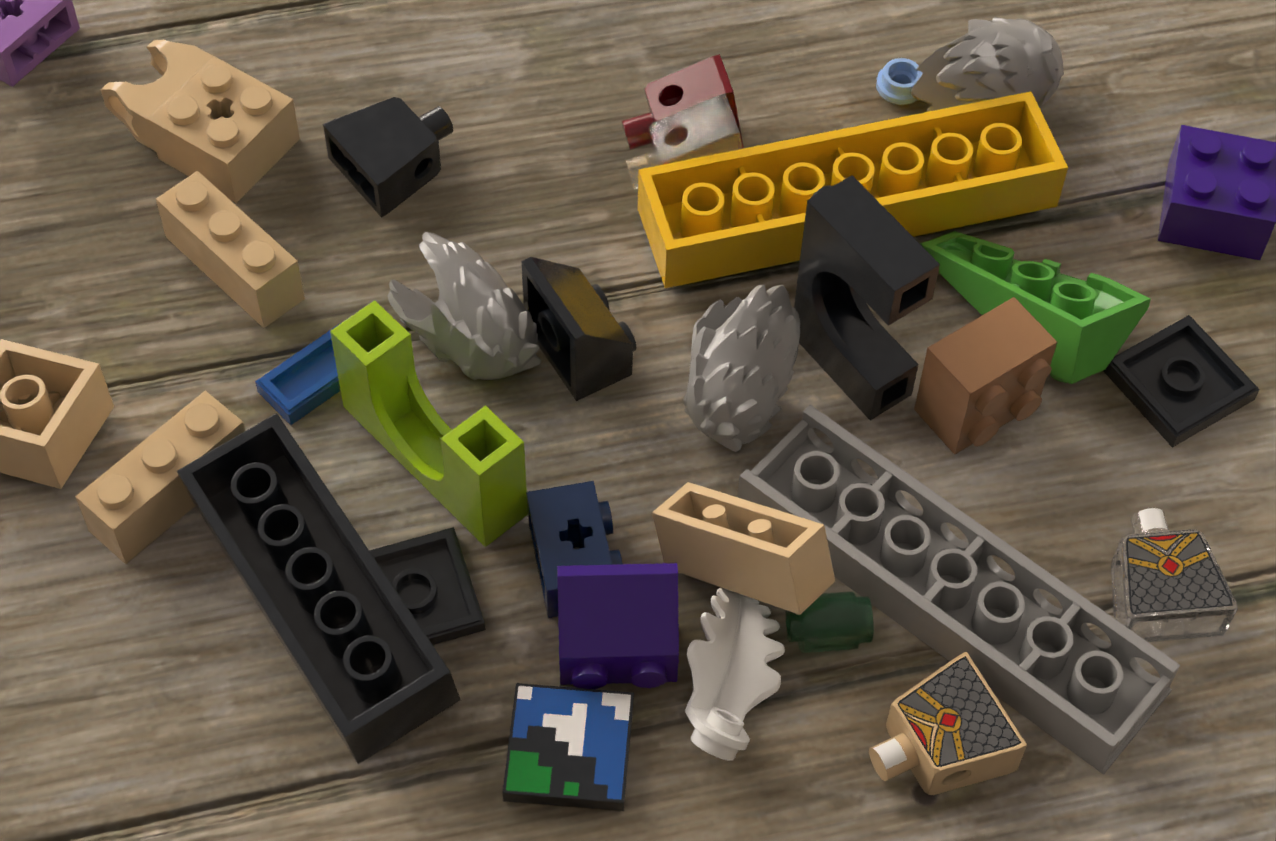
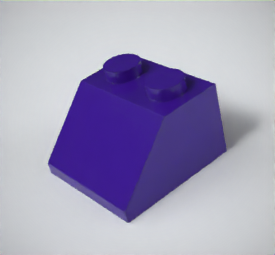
(618, 624)

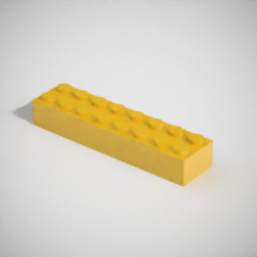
(924, 168)

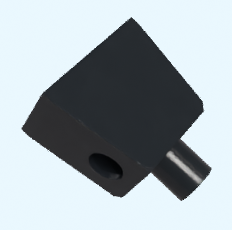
(387, 150)

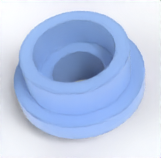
(896, 81)

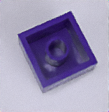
(1220, 193)

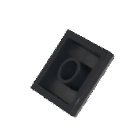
(576, 327)

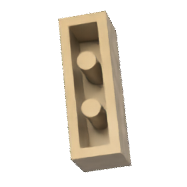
(231, 249)
(143, 490)
(745, 547)

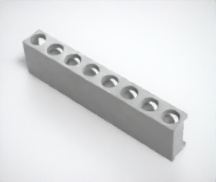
(959, 598)

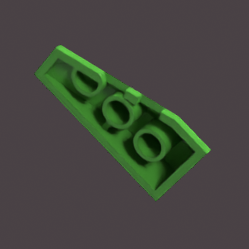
(1083, 316)

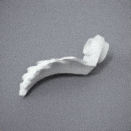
(731, 671)

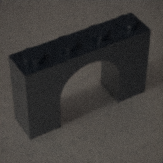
(852, 259)

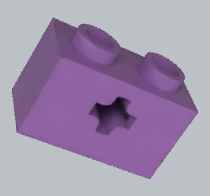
(31, 33)

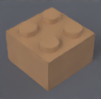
(985, 376)

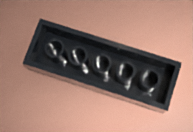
(319, 588)

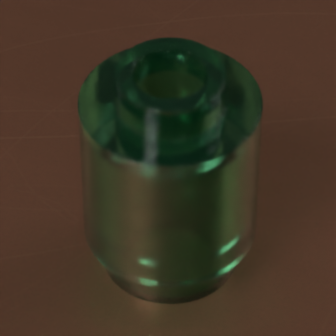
(832, 623)

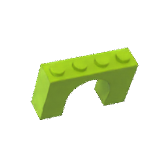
(471, 469)

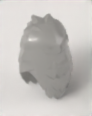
(990, 63)
(476, 315)
(742, 365)

